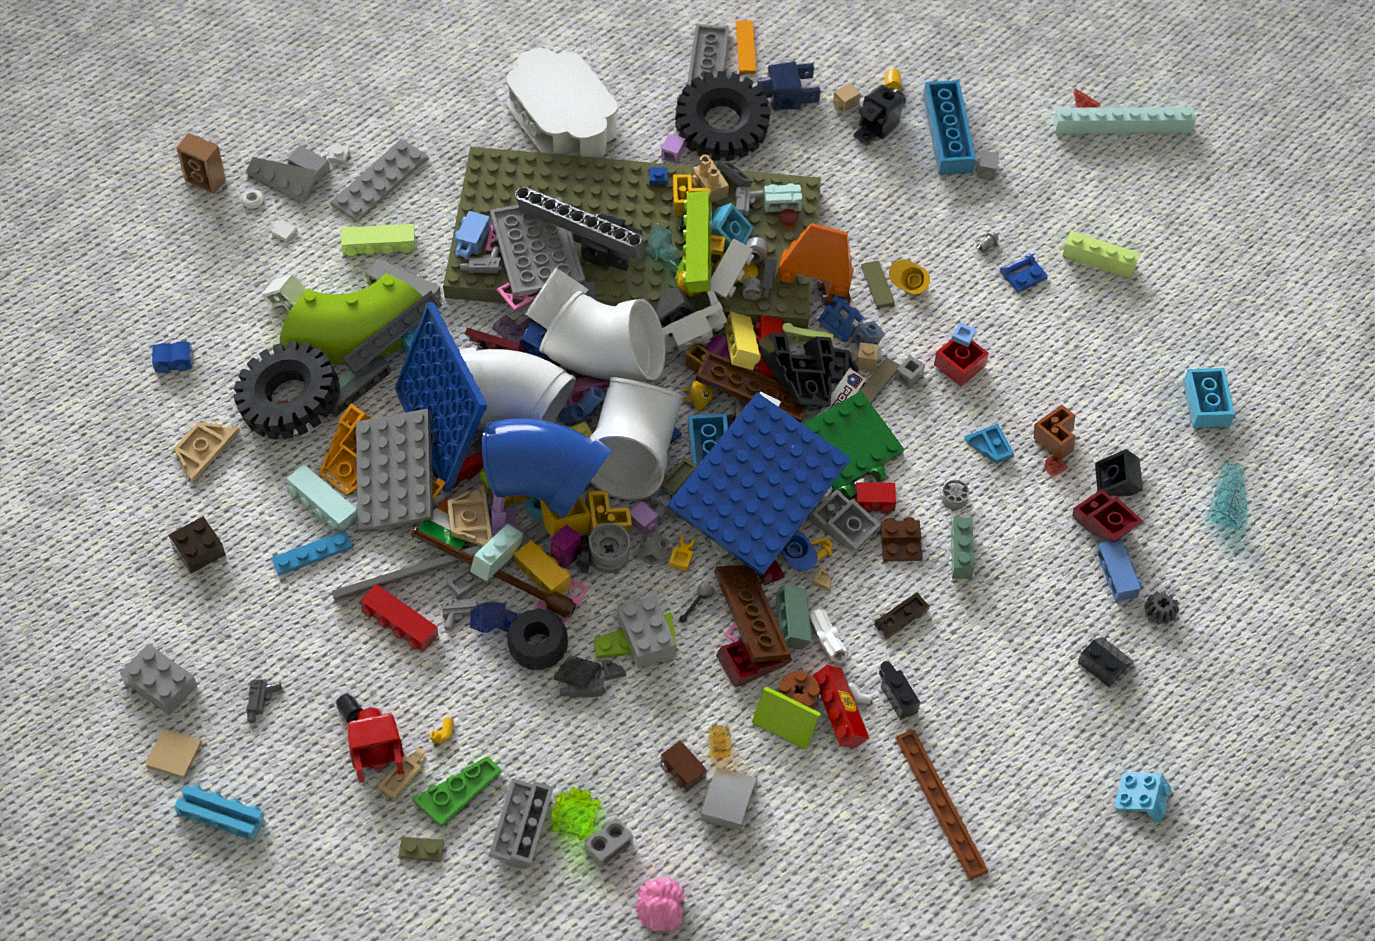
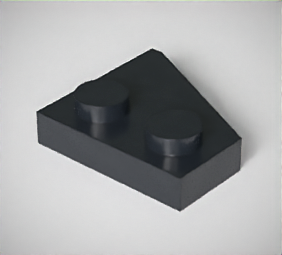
(842, 362)

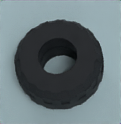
(537, 656)

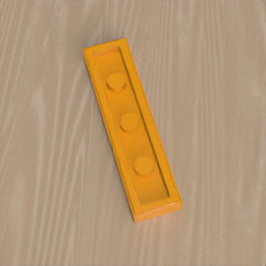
(745, 47)

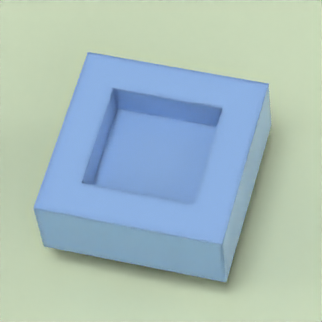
(963, 334)

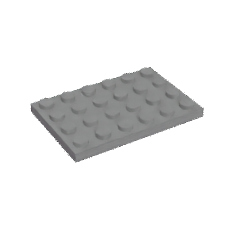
(533, 249)
(394, 470)

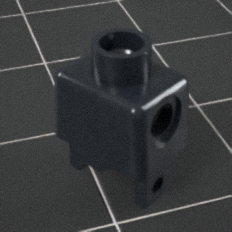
(879, 104)
(603, 255)

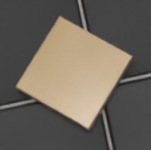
(173, 753)

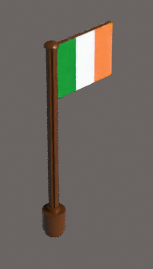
(438, 534)

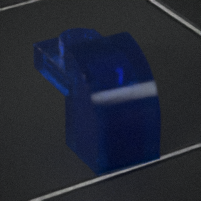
(491, 616)

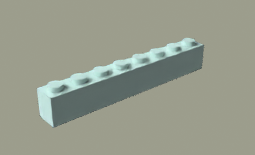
(1124, 120)

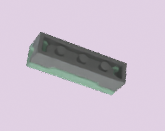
(357, 384)

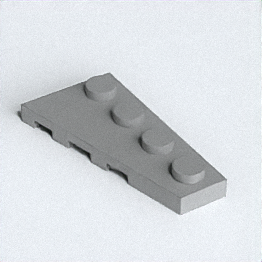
(287, 178)

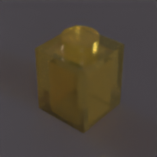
(719, 742)

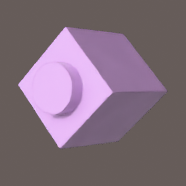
(673, 148)
(644, 518)

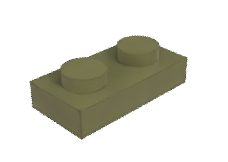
(421, 849)

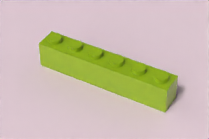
(698, 241)

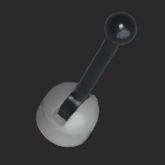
(704, 591)

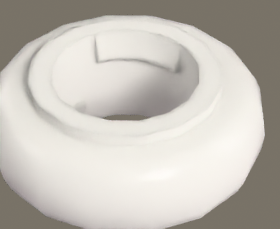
(252, 204)

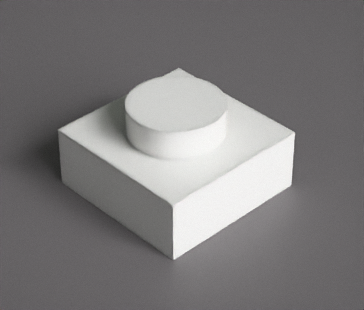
(338, 153)

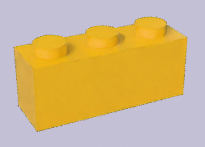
(542, 568)

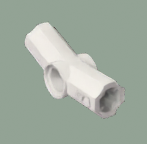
(828, 636)

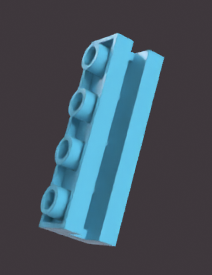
(220, 812)

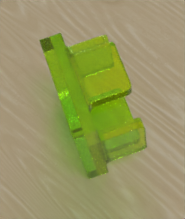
(575, 813)

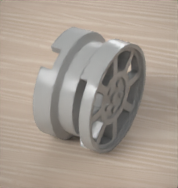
(955, 496)

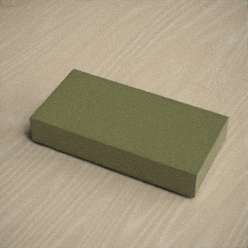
(678, 476)

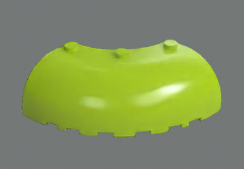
(346, 320)

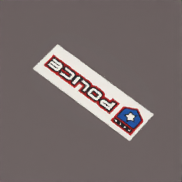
(846, 388)

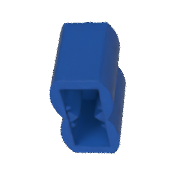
(172, 356)

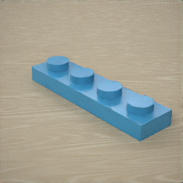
(312, 553)

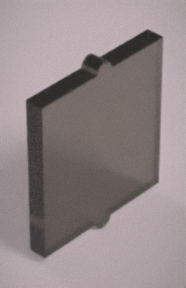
(577, 671)

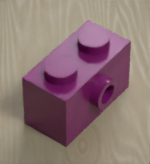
(565, 546)

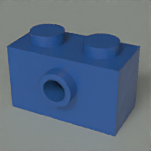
(532, 339)

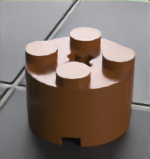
(801, 688)

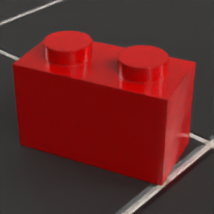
(876, 496)

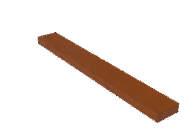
(942, 805)

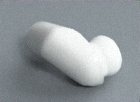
(859, 697)

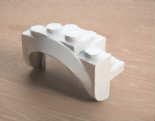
(695, 327)

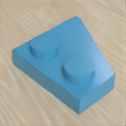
(991, 443)

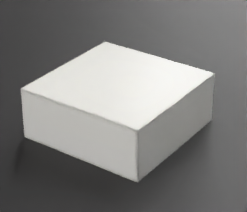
(284, 230)

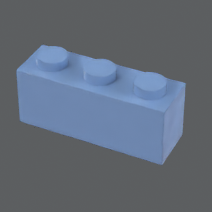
(1118, 570)

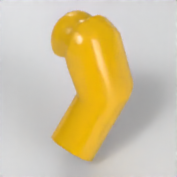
(440, 736)

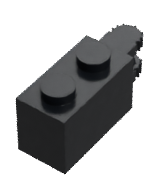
(898, 691)

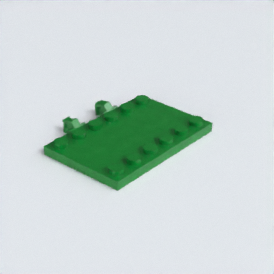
(861, 435)

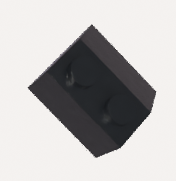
(1119, 474)
(1104, 661)

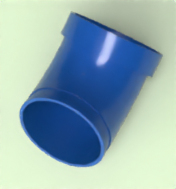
(540, 461)

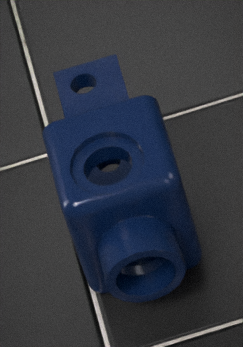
(785, 87)

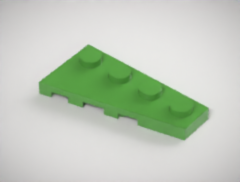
(450, 797)

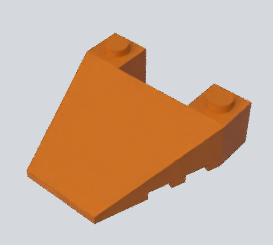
(821, 255)

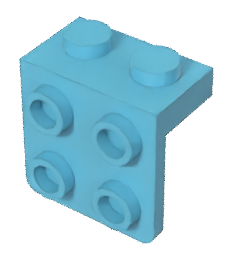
(1144, 793)

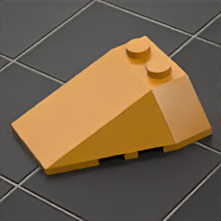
(342, 456)

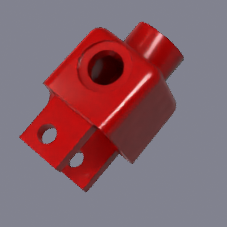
(374, 742)

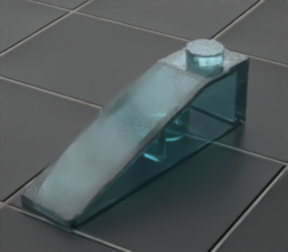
(1229, 498)

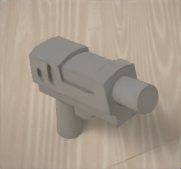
(745, 197)
(488, 264)
(456, 609)

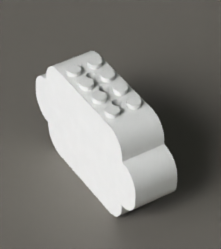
(561, 104)

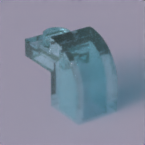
(660, 245)

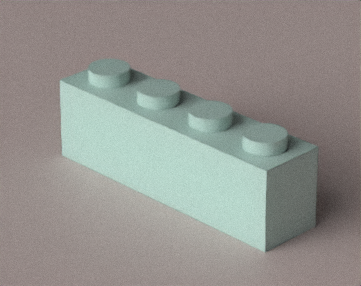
(321, 498)

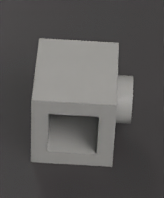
(987, 164)

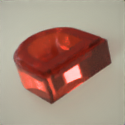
(1054, 466)

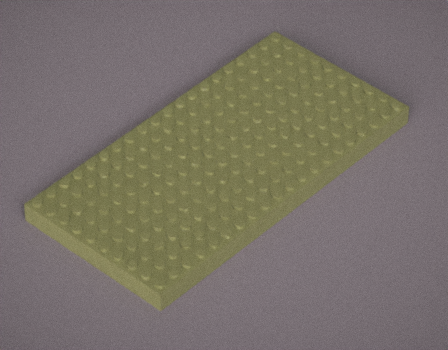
(624, 192)

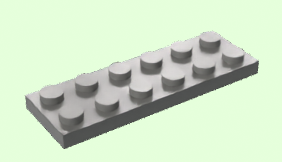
(708, 50)
(379, 180)

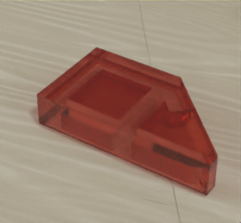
(1084, 101)

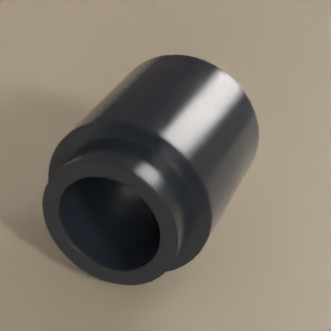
(348, 707)

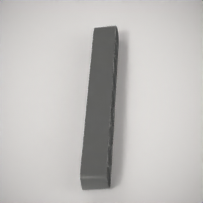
(581, 223)

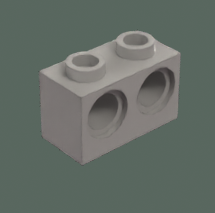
(611, 845)

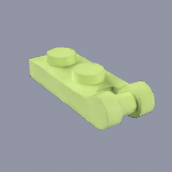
(800, 335)

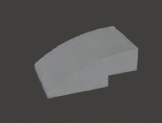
(844, 520)
(728, 799)

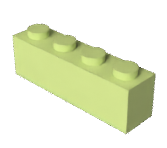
(378, 239)
(1100, 254)

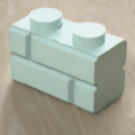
(782, 197)

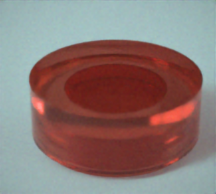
(788, 217)

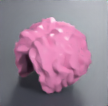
(659, 904)

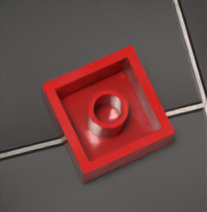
(960, 361)

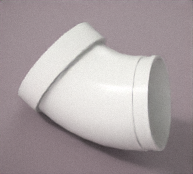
(607, 339)
(518, 384)
(638, 428)

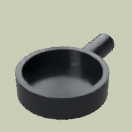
(583, 555)

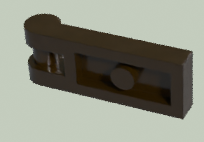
(902, 615)

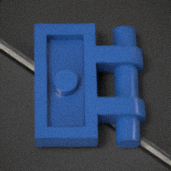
(836, 322)

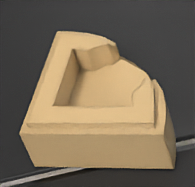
(822, 579)

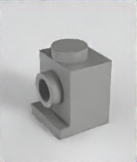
(910, 371)

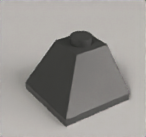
(674, 306)

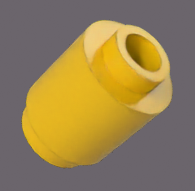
(893, 79)

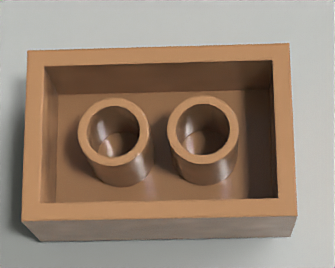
(201, 163)

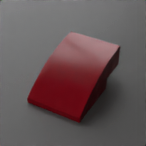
(1106, 516)
(739, 666)

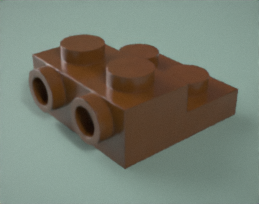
(901, 540)

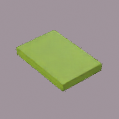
(786, 717)

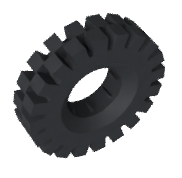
(725, 92)
(294, 363)

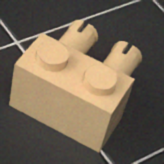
(708, 176)

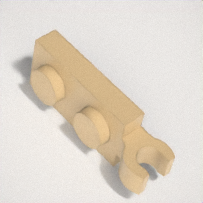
(395, 784)

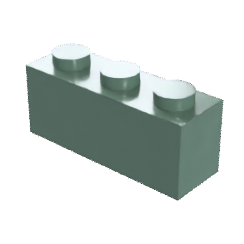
(962, 548)
(794, 616)

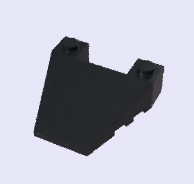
(803, 376)

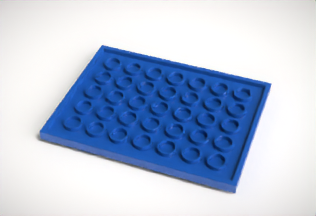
(440, 381)
(759, 483)

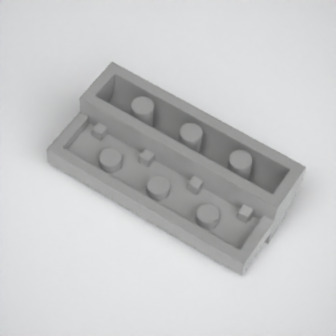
(520, 823)

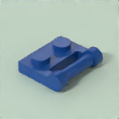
(1025, 278)

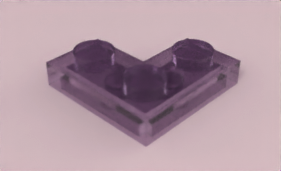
(510, 329)

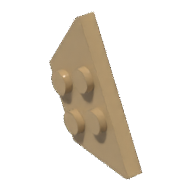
(202, 446)
(470, 517)

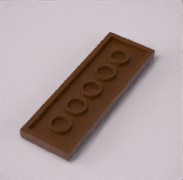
(745, 383)
(752, 613)

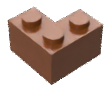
(1055, 432)

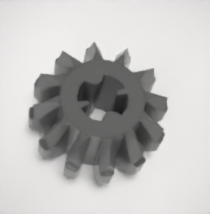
(1166, 613)

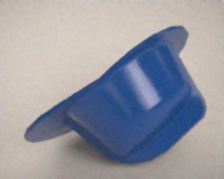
(800, 552)

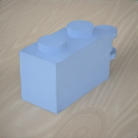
(471, 234)

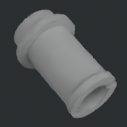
(990, 239)

